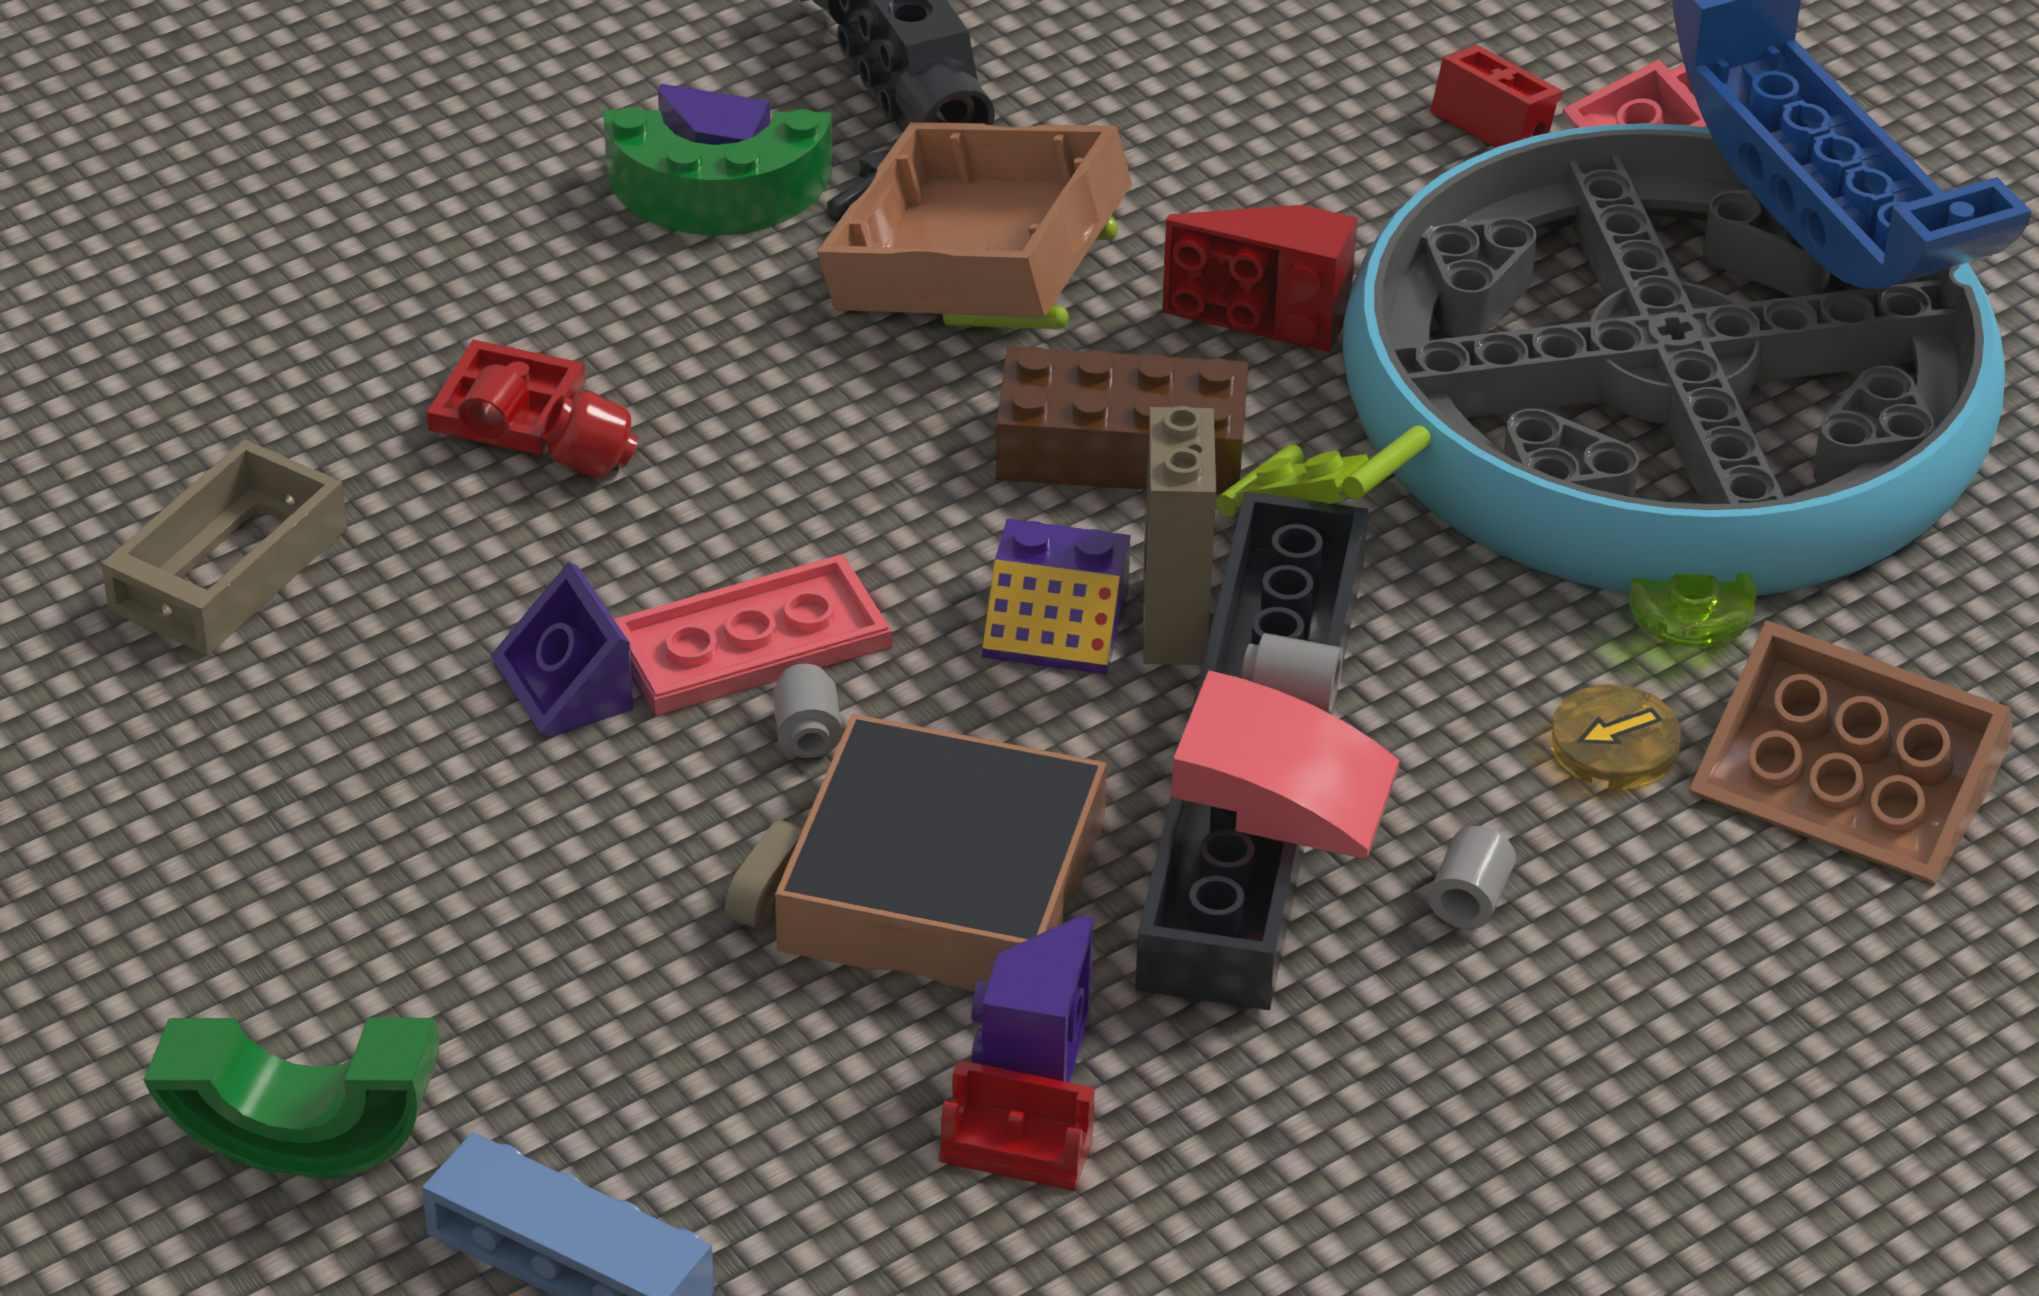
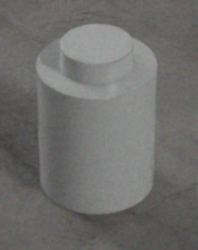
(1296, 668)
(1472, 877)

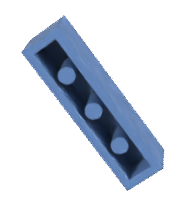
(557, 1229)

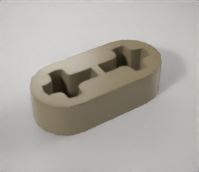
(754, 885)

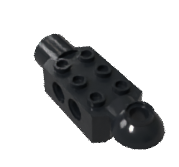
(913, 59)

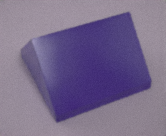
(567, 658)

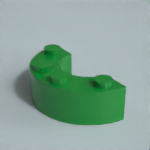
(717, 186)
(294, 1114)

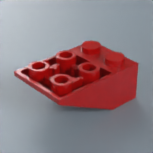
(1262, 271)

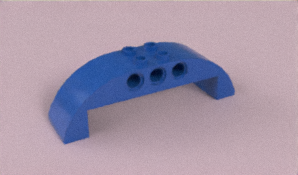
(1823, 159)

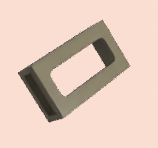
(1178, 535)
(148, 569)

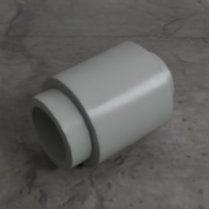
(806, 711)

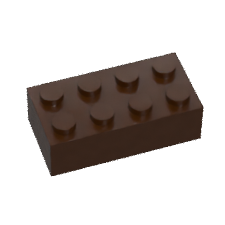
(1088, 414)

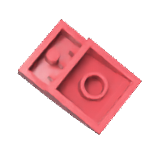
(1643, 96)
(1283, 767)

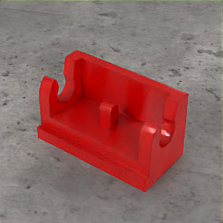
(1493, 97)
(1017, 1125)

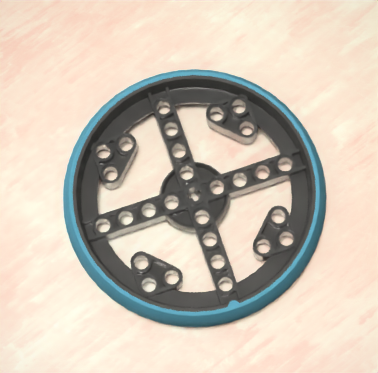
(1664, 353)

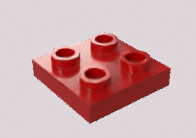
(503, 396)

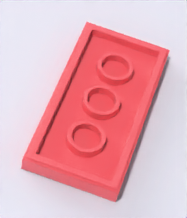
(751, 633)

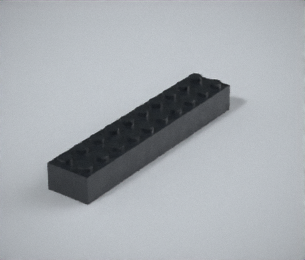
(1221, 894)

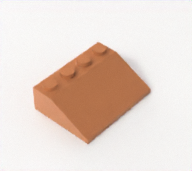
(1854, 752)

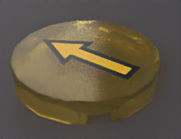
(1615, 736)

